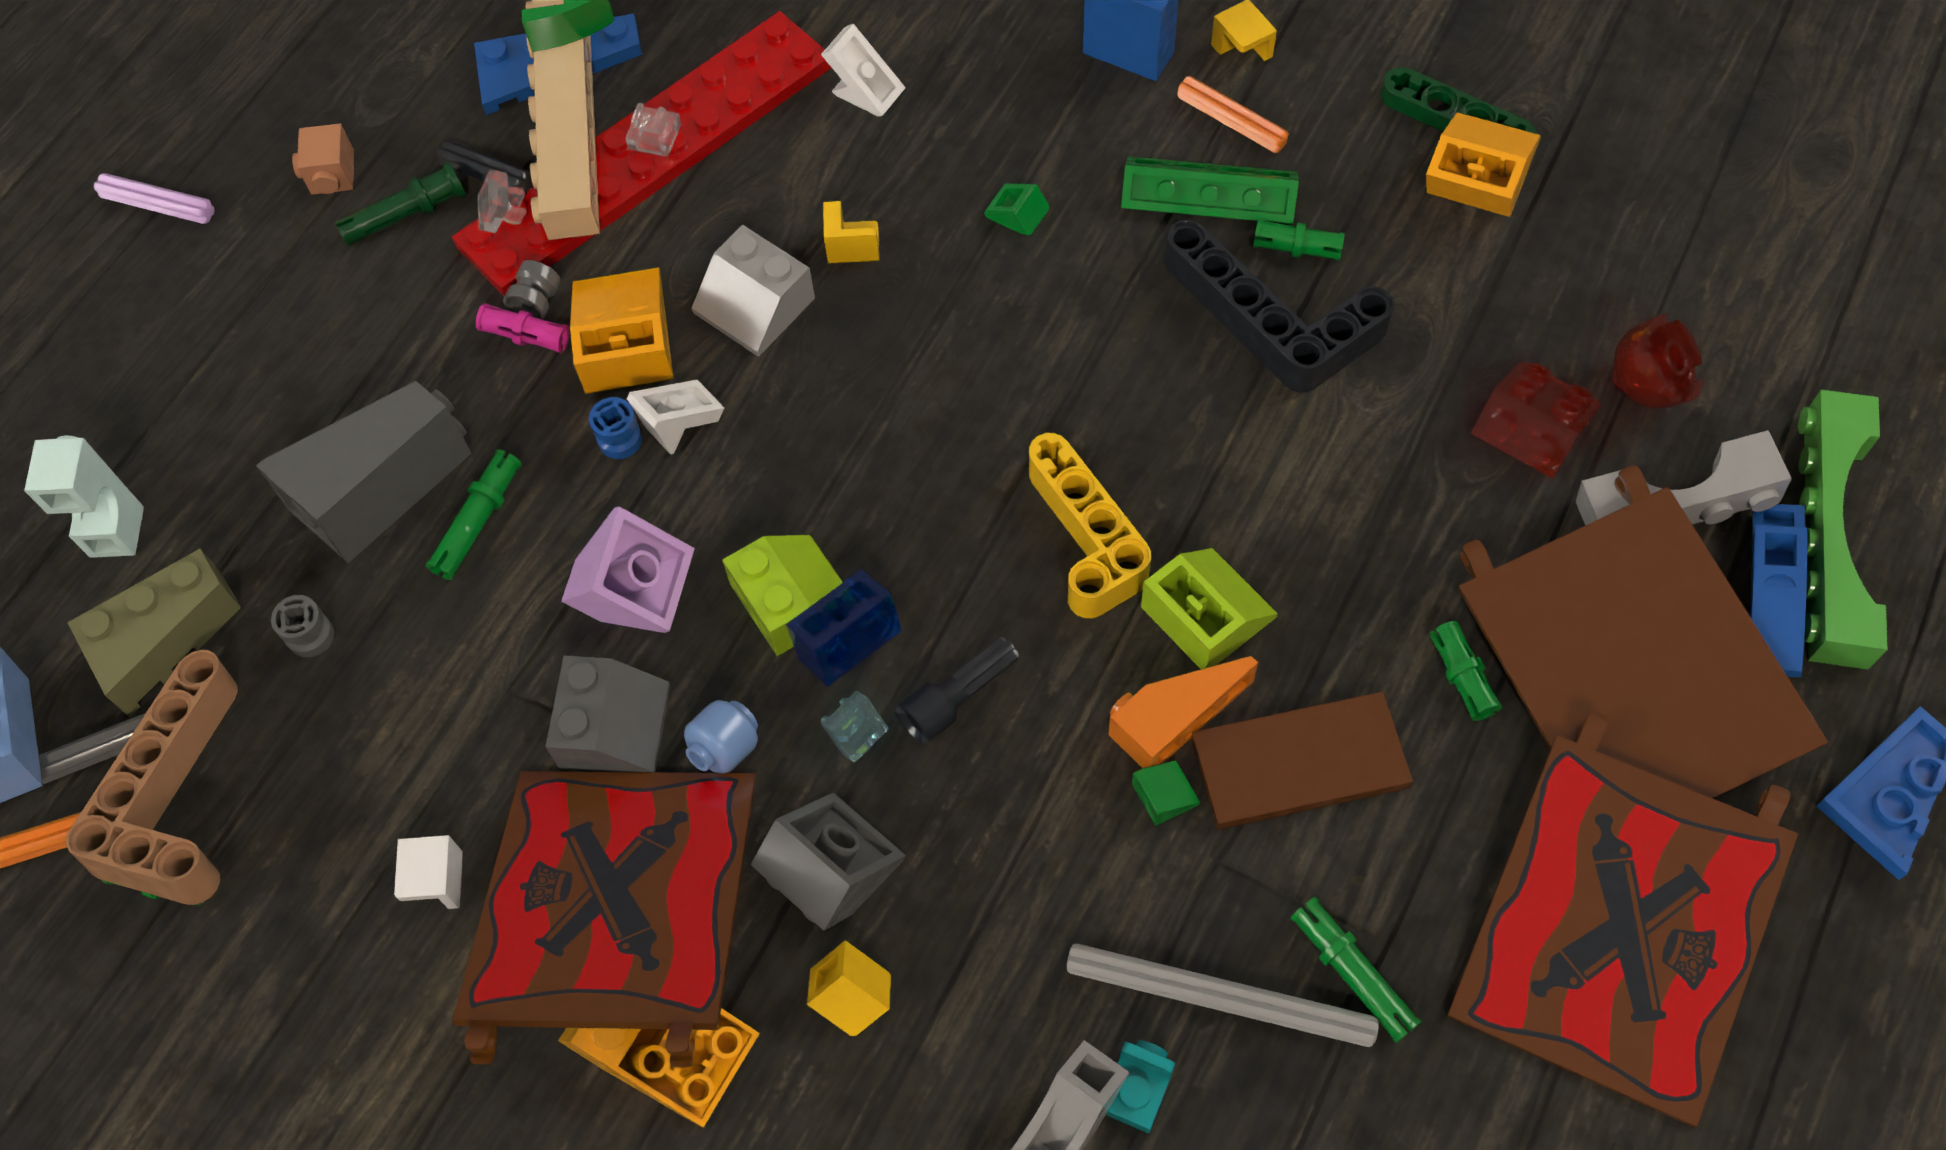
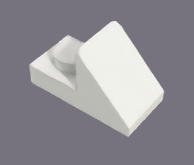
(864, 74)
(673, 408)

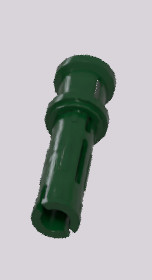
(419, 196)

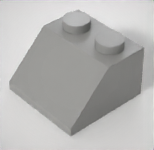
(753, 290)

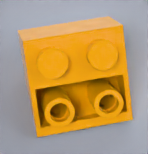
(1481, 163)

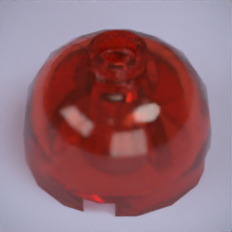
(1658, 364)

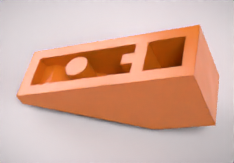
(1168, 711)

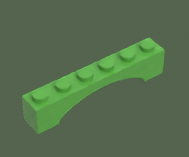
(1841, 616)

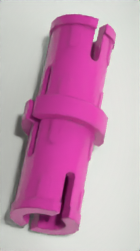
(522, 327)

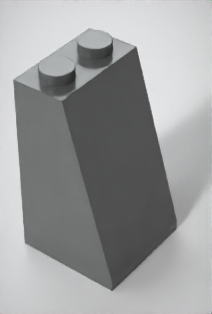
(368, 467)

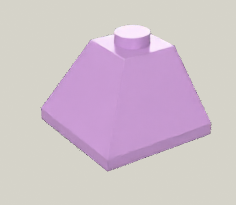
(629, 574)

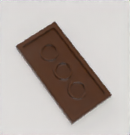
(1300, 760)

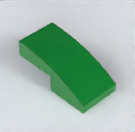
(565, 23)

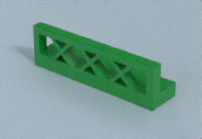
(1210, 189)

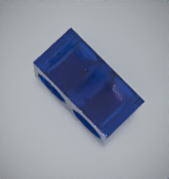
(844, 627)

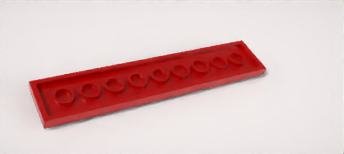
(713, 108)

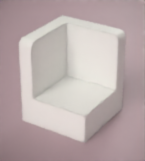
(429, 870)

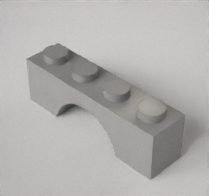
(1743, 477)

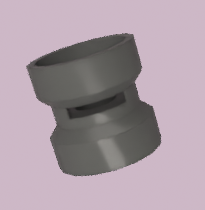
(533, 289)
(302, 626)

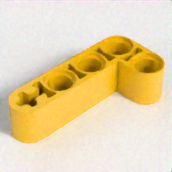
(1080, 518)

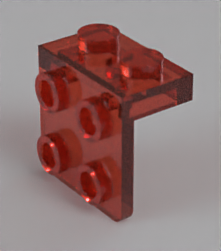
(1536, 417)

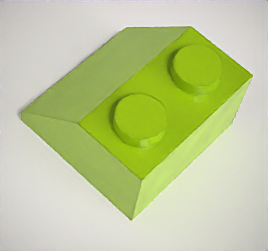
(780, 581)

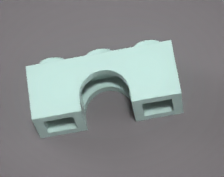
(74, 479)

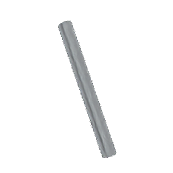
(1223, 995)

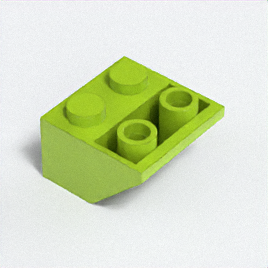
(1205, 606)

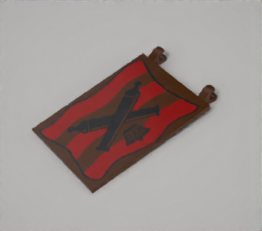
(610, 907)
(1625, 926)

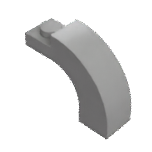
(1074, 1102)

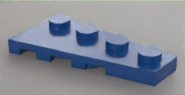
(505, 60)

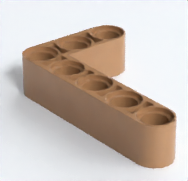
(117, 824)

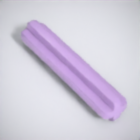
(154, 198)

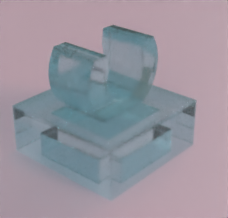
(854, 726)

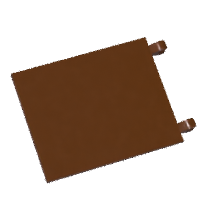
(1648, 634)

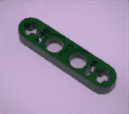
(1431, 89)

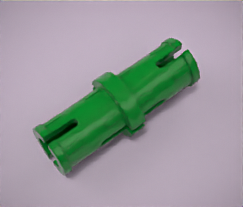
(1298, 240)
(1465, 671)

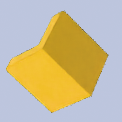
(1245, 29)
(848, 239)
(849, 989)

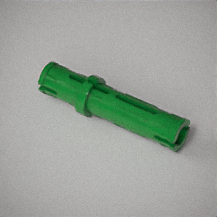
(482, 500)
(1355, 969)

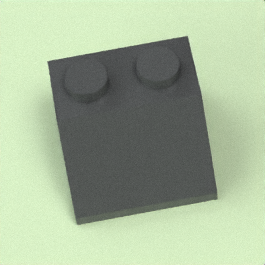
(607, 716)
(826, 859)

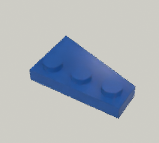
(1892, 792)

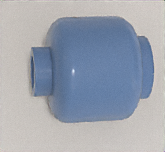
(721, 736)

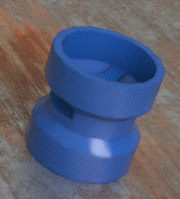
(615, 428)

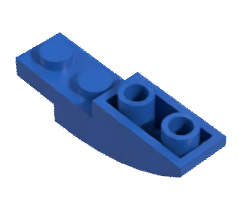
(1780, 582)

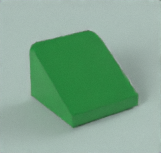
(1018, 207)
(1164, 791)

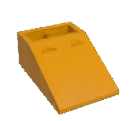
(620, 331)
(643, 1062)

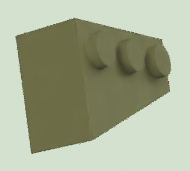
(152, 626)

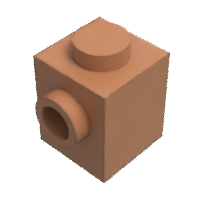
(324, 159)

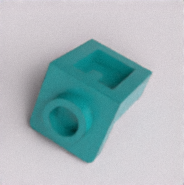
(1144, 1086)

